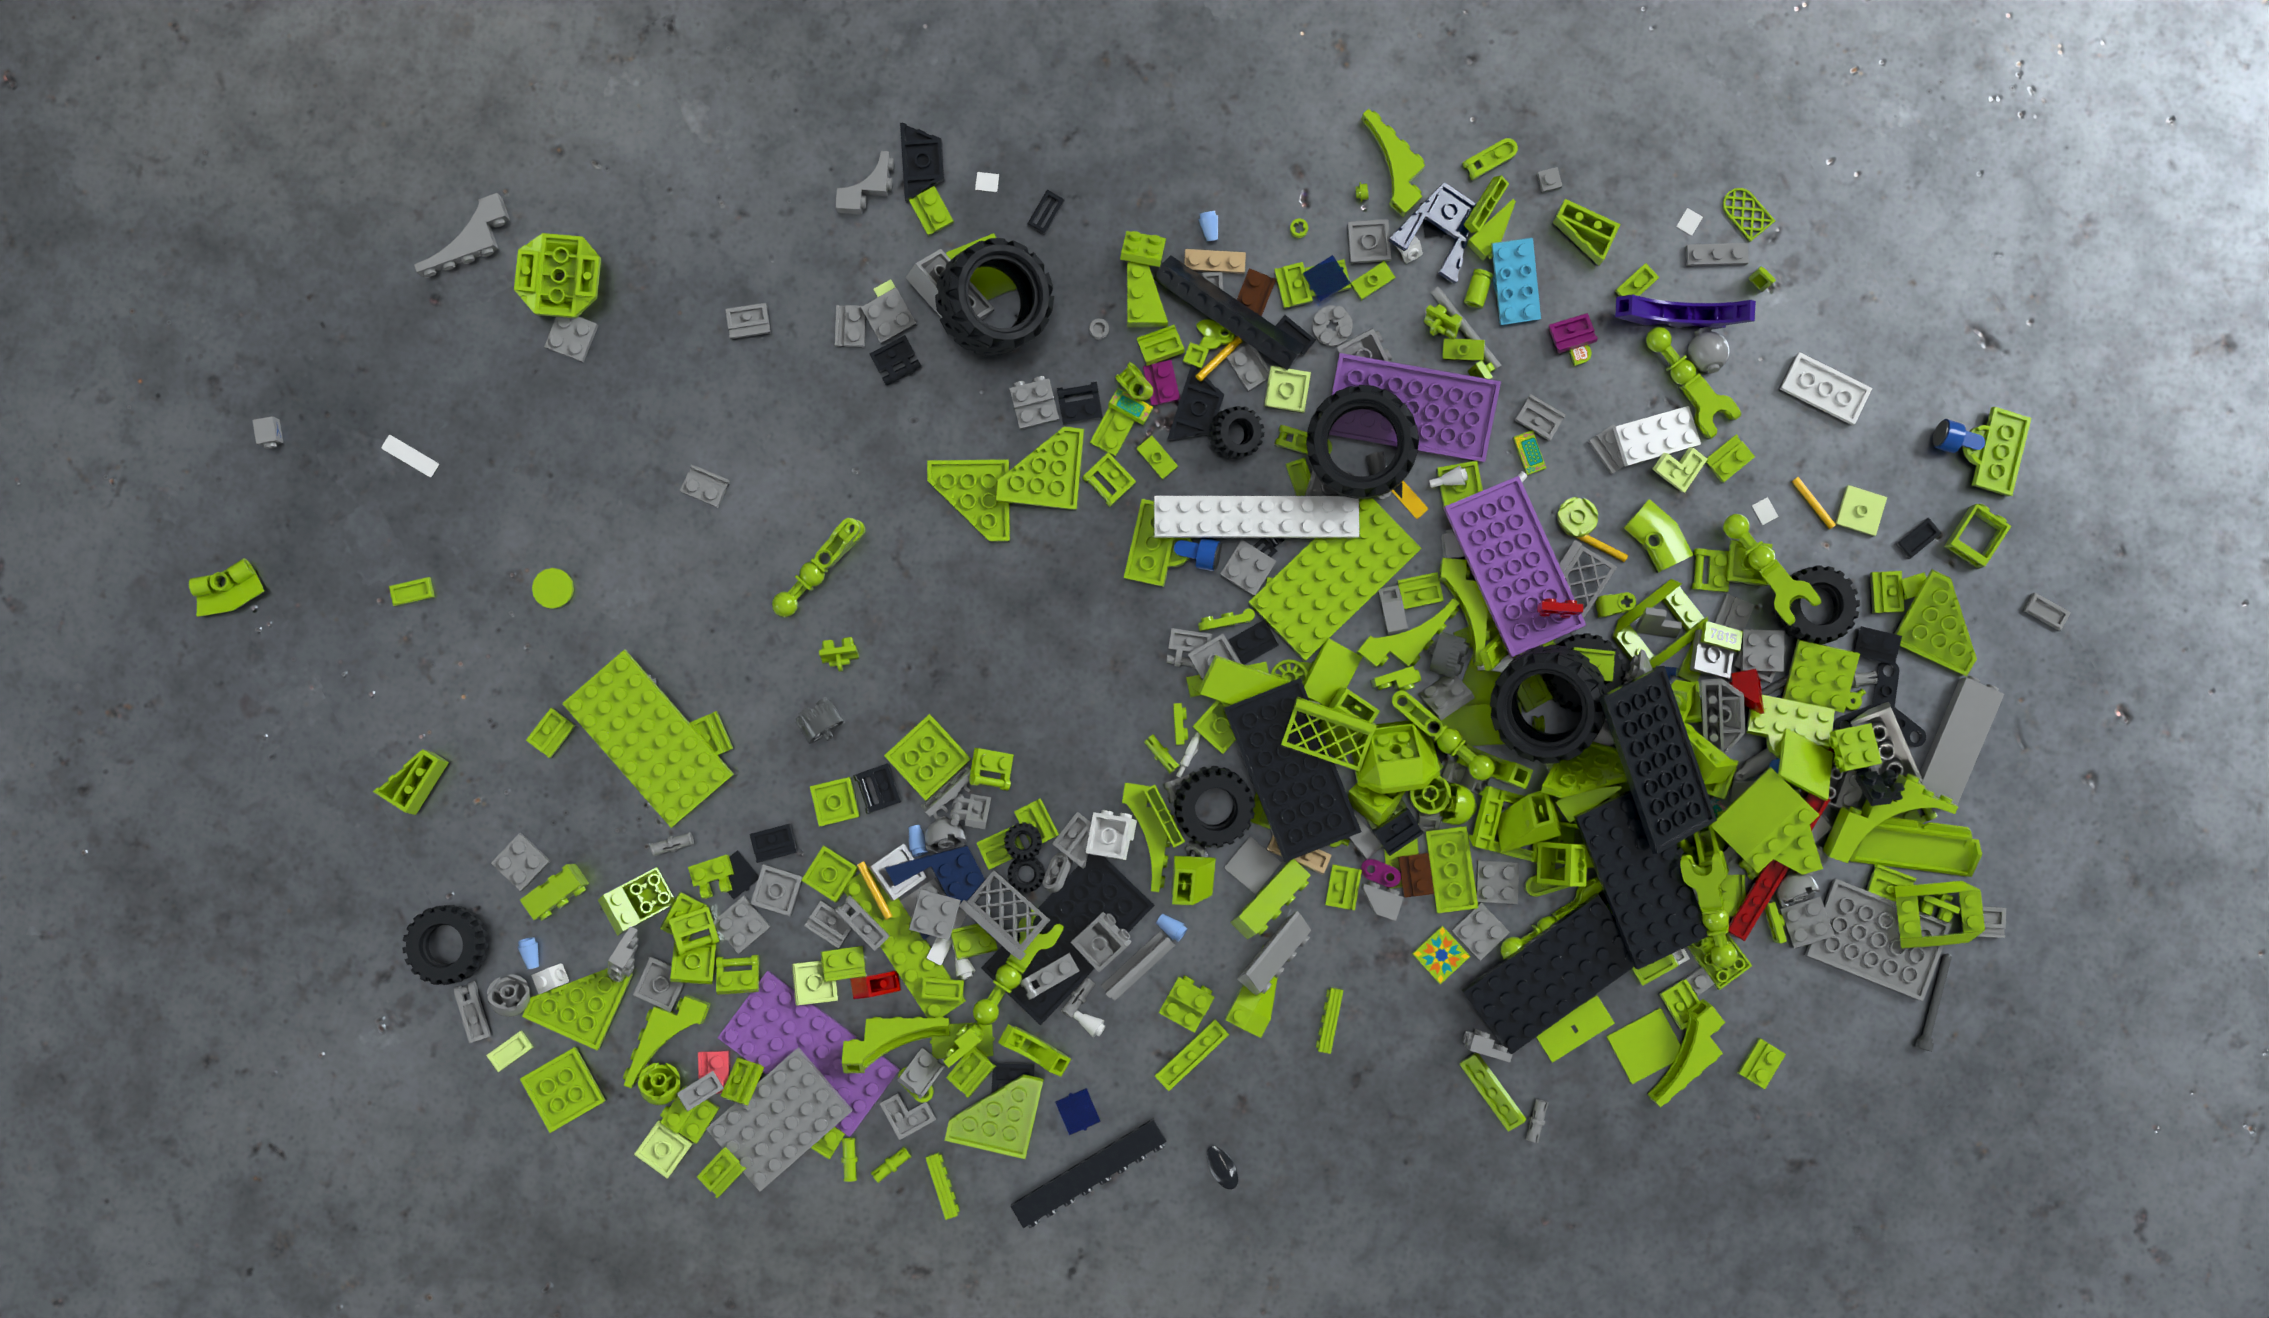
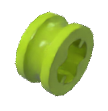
(1293, 229)
(1538, 723)

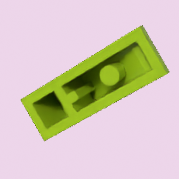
(1491, 232)

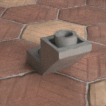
(1393, 610)
(1460, 775)

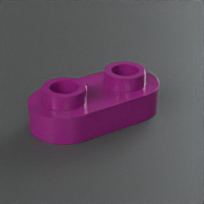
(1381, 872)

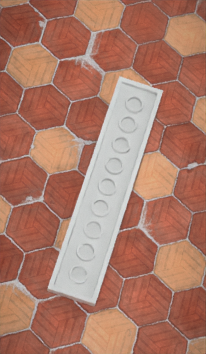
(1256, 517)

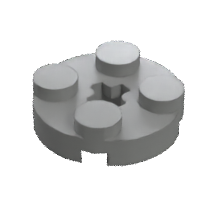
(1327, 336)

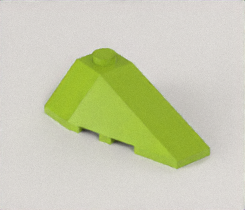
(1252, 1011)

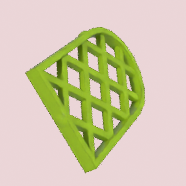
(1742, 218)

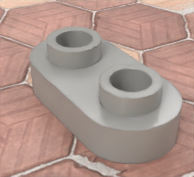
(1057, 872)

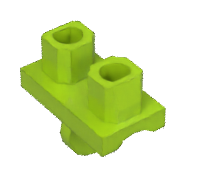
(1441, 322)
(840, 655)
(1946, 910)

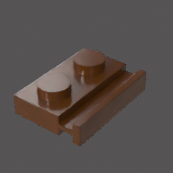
(1256, 291)
(1416, 875)

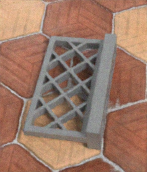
(1569, 562)
(997, 930)
(1137, 965)

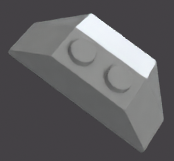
(1722, 713)

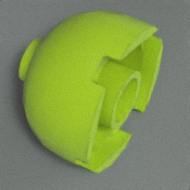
(1431, 798)
(1460, 806)
(659, 1083)

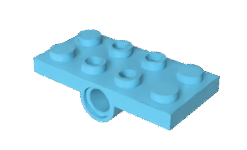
(1516, 281)

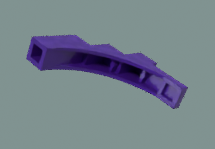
(1682, 314)

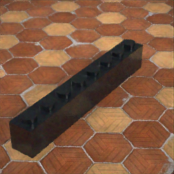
(1228, 312)
(1088, 1173)

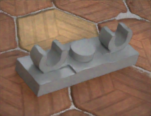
(947, 792)

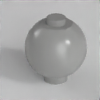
(1708, 350)

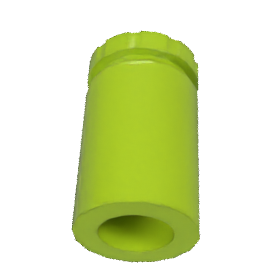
(1478, 288)

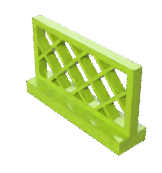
(1334, 716)

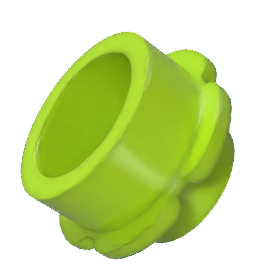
(1362, 192)

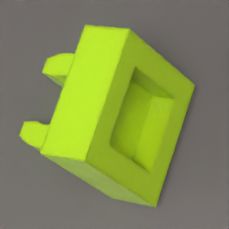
(1481, 370)

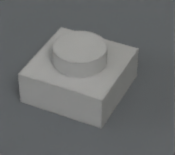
(1549, 180)
(1429, 822)
(1699, 981)

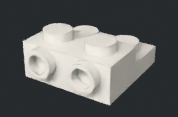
(1110, 834)

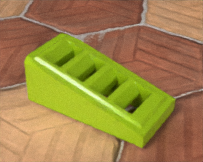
(1761, 278)

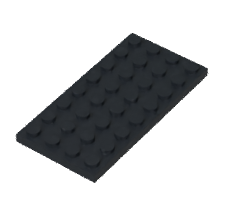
(1658, 759)
(1296, 790)
(1644, 889)
(1075, 906)
(1551, 975)

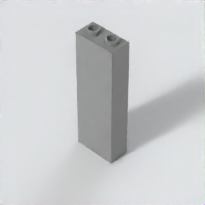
(1960, 738)

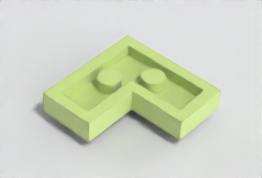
(1680, 473)

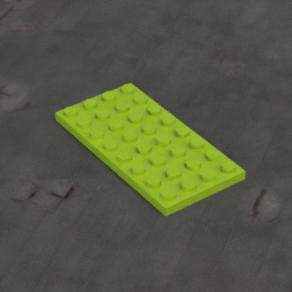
(1333, 580)
(648, 738)

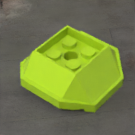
(541, 263)
(1397, 759)

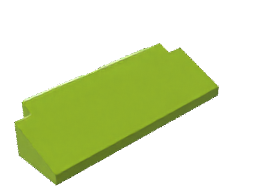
(1920, 847)

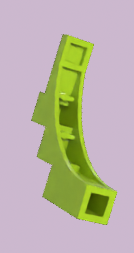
(1854, 824)

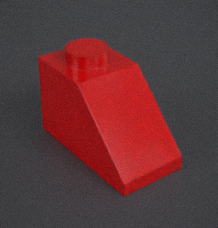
(1750, 685)
(875, 984)

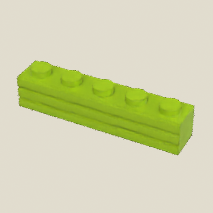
(1486, 204)
(1164, 816)
(1329, 1020)
(942, 1185)

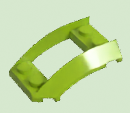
(1681, 608)
(1488, 820)
(1909, 918)

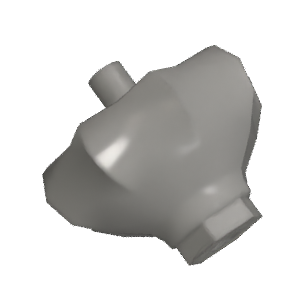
(1196, 850)

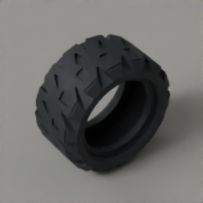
(1031, 282)
(1367, 398)
(1521, 736)

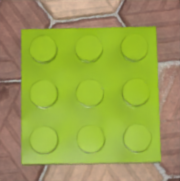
(1821, 675)
(927, 757)
(562, 1089)

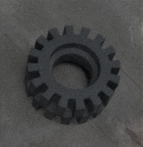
(1032, 850)
(1029, 886)

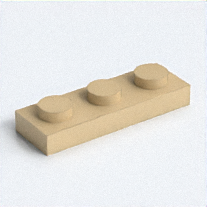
(1215, 261)
(1314, 860)

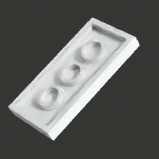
(1826, 388)
(1656, 434)

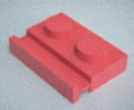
(714, 1061)

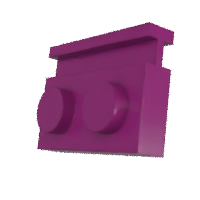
(1573, 333)
(1163, 381)

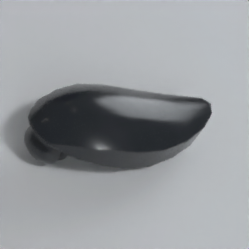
(1222, 1167)

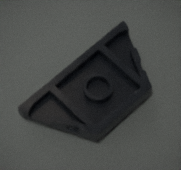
(921, 160)
(1196, 407)

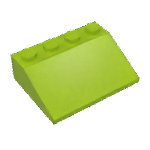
(1764, 820)

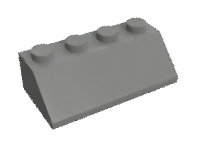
(925, 276)
(1890, 741)
(1275, 953)

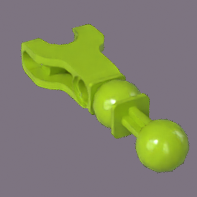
(1693, 386)
(1763, 560)
(813, 572)
(1448, 739)
(1715, 918)
(1512, 944)
(1010, 974)

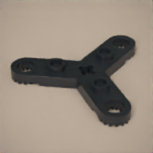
(1884, 692)

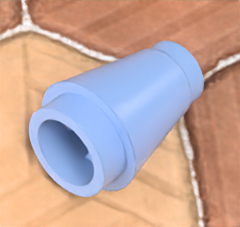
(1209, 225)
(916, 841)
(1172, 927)
(529, 952)

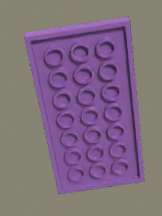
(1449, 408)
(1512, 564)
(773, 1027)

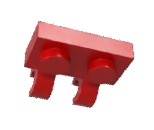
(1566, 608)

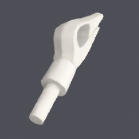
(1191, 750)

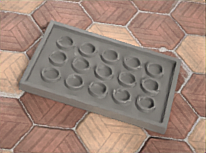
(1869, 941)
(782, 1121)

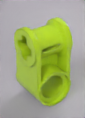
(1132, 380)
(1611, 604)

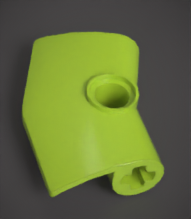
(1671, 543)
(240, 587)

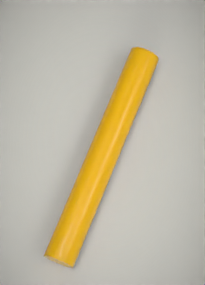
(1218, 358)
(1813, 503)
(1604, 547)
(874, 890)

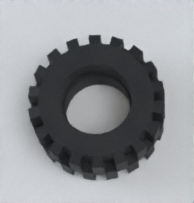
(1251, 428)

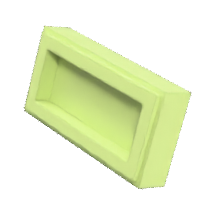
(509, 1051)

